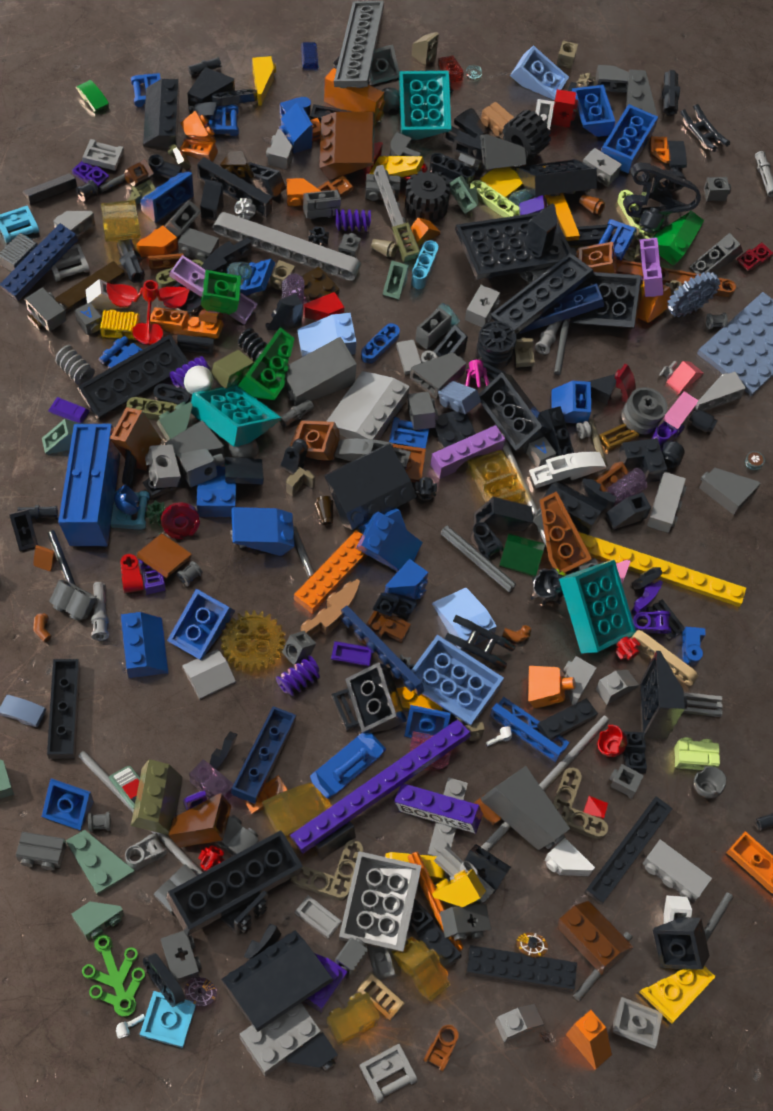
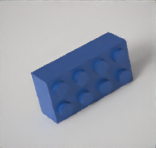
(630, 136)

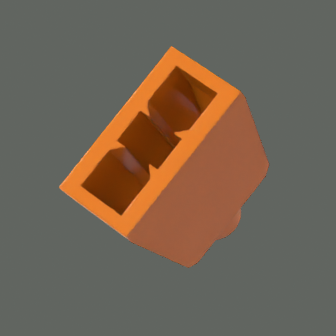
(548, 685)

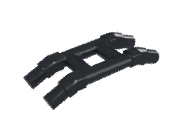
(704, 139)
(476, 631)

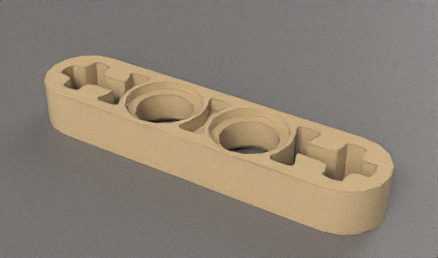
(680, 669)

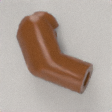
(39, 627)
(518, 636)

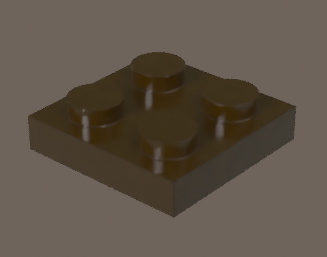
(318, 285)

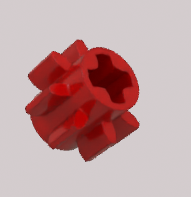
(627, 648)
(211, 857)

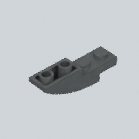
(355, 448)

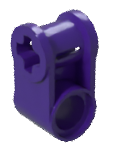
(666, 433)
(654, 622)

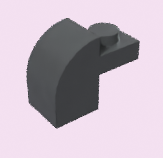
(401, 146)

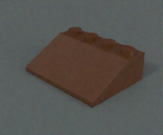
(346, 142)

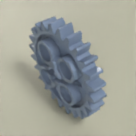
(693, 294)

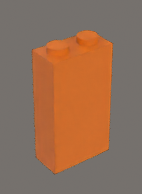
(353, 98)

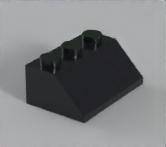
(581, 509)
(375, 699)

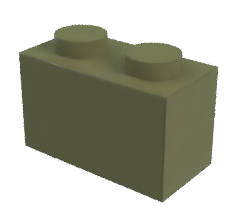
(231, 368)

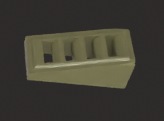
(403, 250)

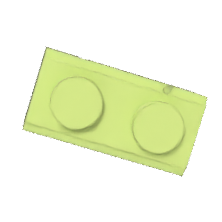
(696, 754)

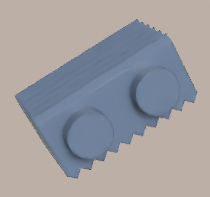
(459, 397)

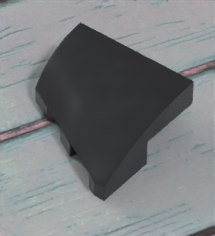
(471, 123)
(287, 314)

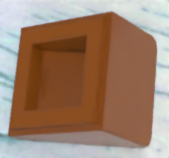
(44, 558)

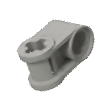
(148, 849)

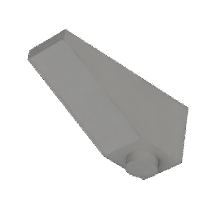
(724, 390)

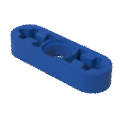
(379, 350)

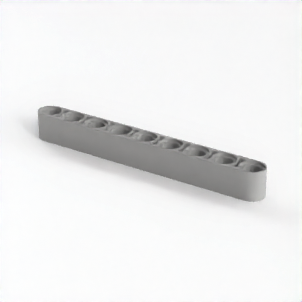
(287, 246)

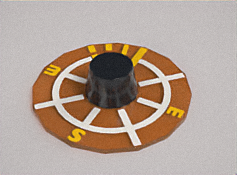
(532, 944)

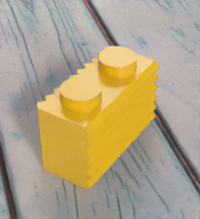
(118, 324)

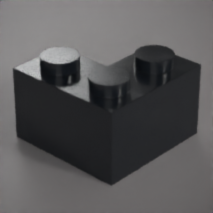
(644, 455)

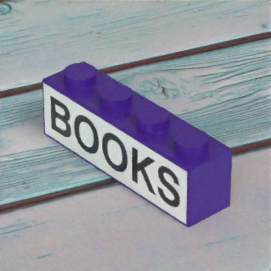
(439, 808)

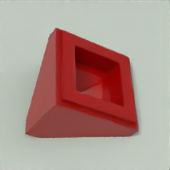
(596, 807)

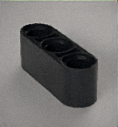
(451, 167)

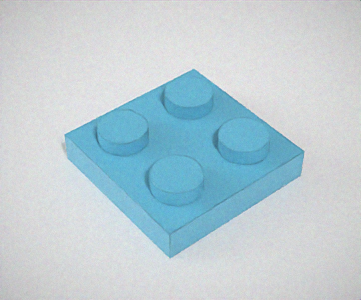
(167, 1023)

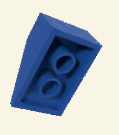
(216, 496)
(263, 529)
(388, 542)
(200, 624)

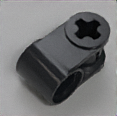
(294, 456)
(487, 543)

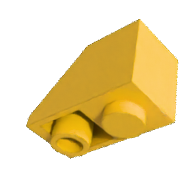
(461, 890)

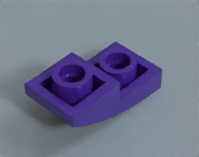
(86, 172)
(647, 598)

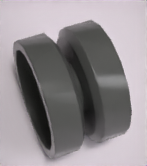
(644, 410)

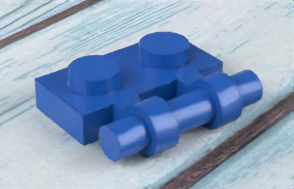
(119, 345)

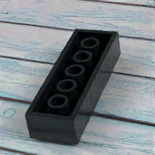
(233, 882)

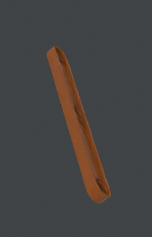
(635, 268)

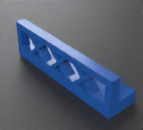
(527, 731)

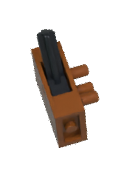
(133, 439)

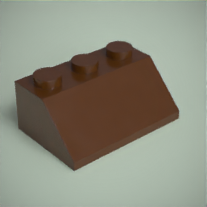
(594, 936)

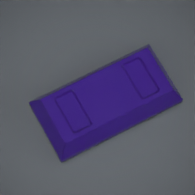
(68, 410)
(351, 653)

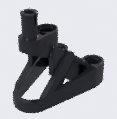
(660, 191)

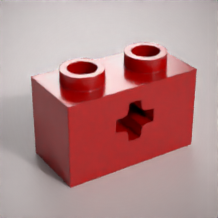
(563, 108)

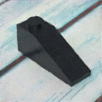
(267, 180)

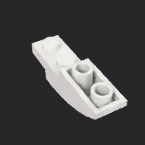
(569, 465)

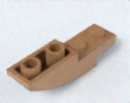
(331, 617)

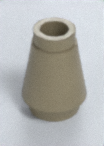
(385, 247)

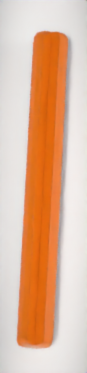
(428, 888)

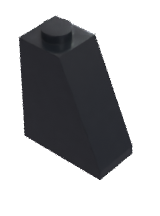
(208, 84)
(504, 515)

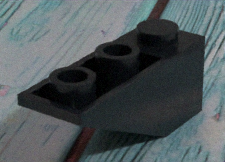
(559, 435)

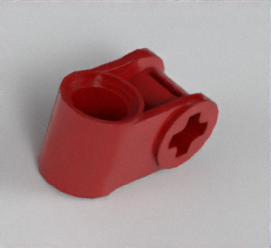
(131, 575)

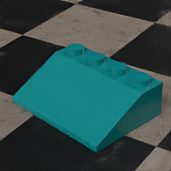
(424, 103)
(233, 414)
(597, 606)

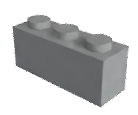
(667, 502)
(676, 871)

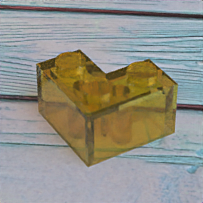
(423, 968)
(354, 1019)

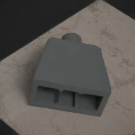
(199, 466)

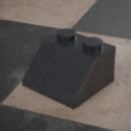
(682, 944)

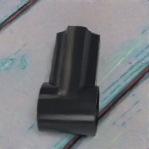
(163, 168)

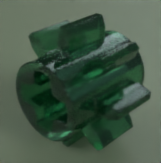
(155, 512)

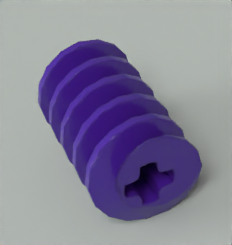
(353, 220)
(178, 376)
(298, 675)

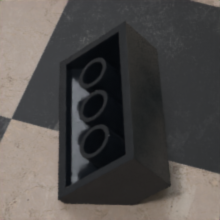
(161, 113)

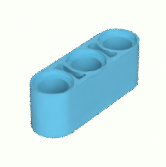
(424, 265)

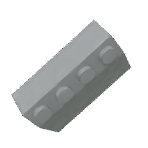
(369, 406)
(380, 901)

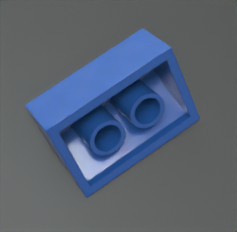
(595, 110)
(168, 196)
(144, 644)

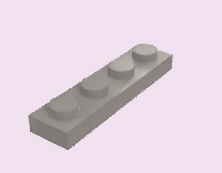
(388, 193)
(444, 834)

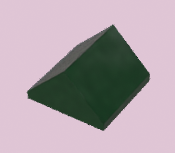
(522, 555)

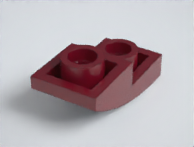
(755, 257)
(625, 382)

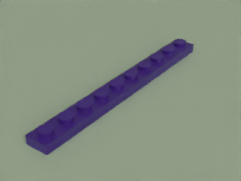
(379, 786)

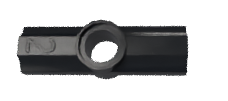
(670, 93)
(131, 260)

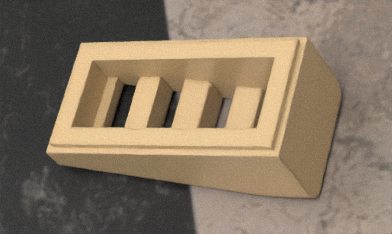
(392, 996)

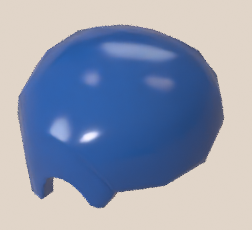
(126, 500)

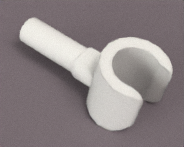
(506, 735)
(123, 1028)

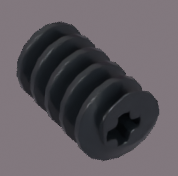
(251, 343)

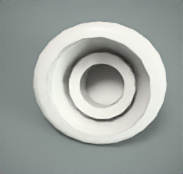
(198, 379)

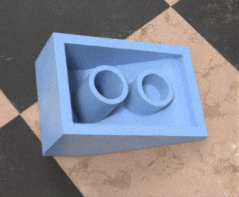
(539, 73)
(325, 330)
(467, 606)

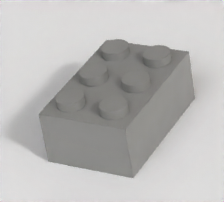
(279, 1038)

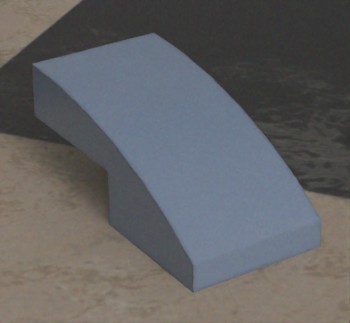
(22, 710)

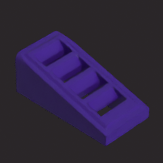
(155, 586)
(194, 800)

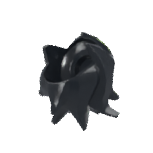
(547, 585)

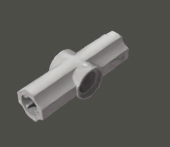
(453, 864)

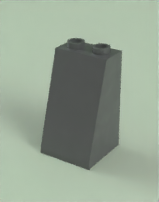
(320, 372)
(527, 809)

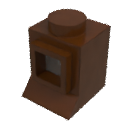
(138, 173)

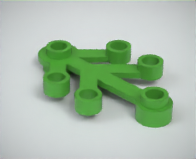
(116, 978)

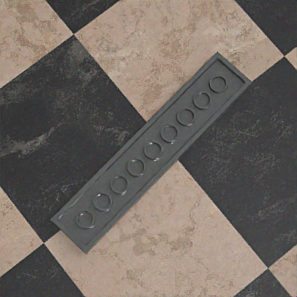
(359, 44)

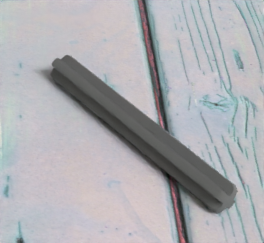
(478, 558)

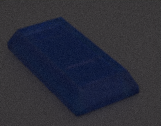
(309, 55)

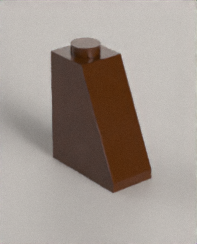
(201, 823)

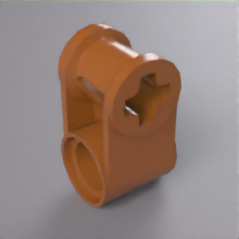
(440, 1051)

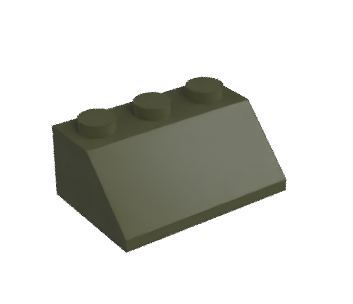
(157, 797)

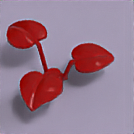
(124, 295)

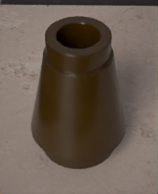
(325, 509)

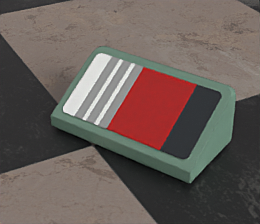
(127, 784)

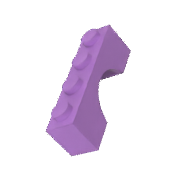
(651, 267)
(452, 457)

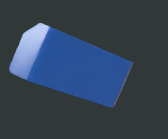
(347, 764)

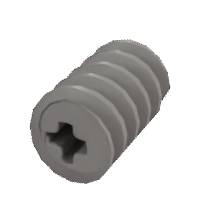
(74, 365)

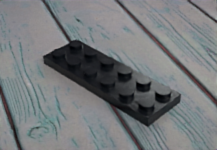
(543, 293)
(132, 376)

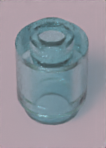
(241, 269)

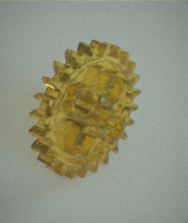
(253, 624)

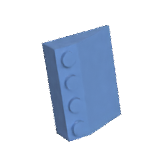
(456, 680)

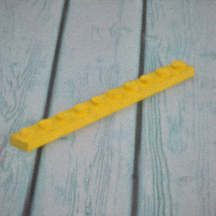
(671, 573)

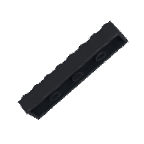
(235, 186)
(63, 709)
(521, 968)

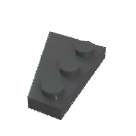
(639, 91)

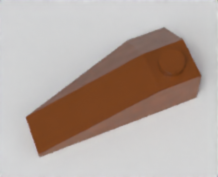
(563, 541)

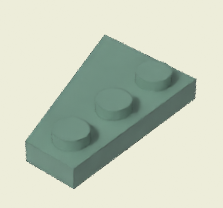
(98, 862)

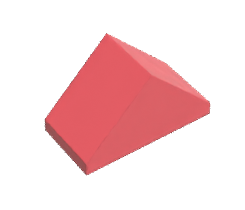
(684, 376)

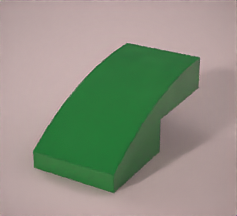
(92, 95)

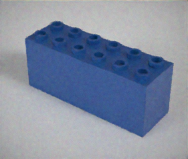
(89, 486)

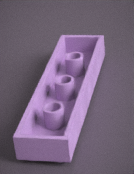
(192, 277)

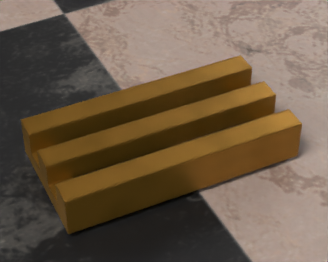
(606, 442)

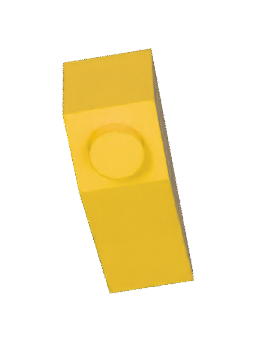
(263, 74)

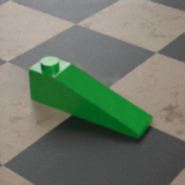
(678, 236)
(268, 372)

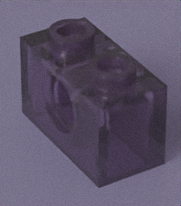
(210, 780)

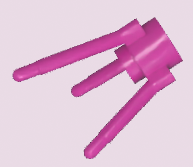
(476, 370)

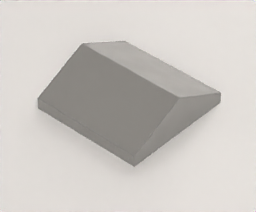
(209, 674)
(637, 1022)

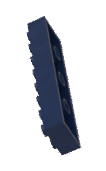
(39, 262)
(570, 306)
(263, 755)

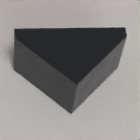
(454, 342)
(603, 388)
(23, 529)

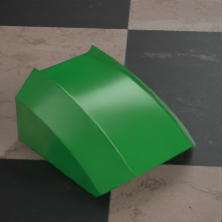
(220, 292)

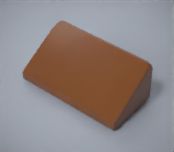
(163, 261)
(611, 475)

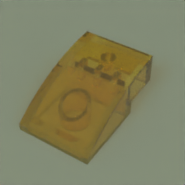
(120, 220)
(496, 477)
(295, 808)

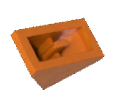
(423, 231)

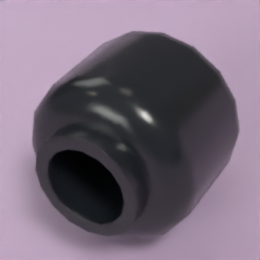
(651, 220)
(672, 453)

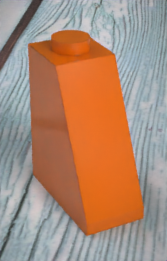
(591, 1039)

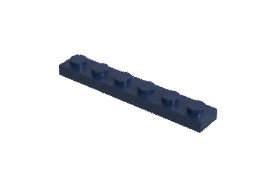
(385, 654)

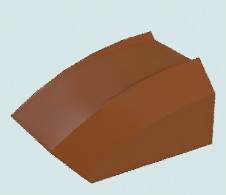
(599, 257)
(320, 437)

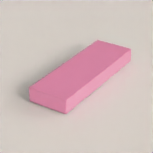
(680, 410)

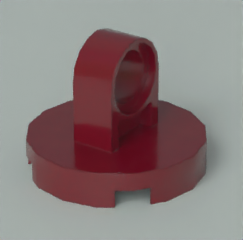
(180, 520)

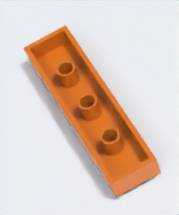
(330, 574)
(753, 859)

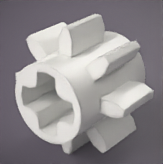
(245, 208)

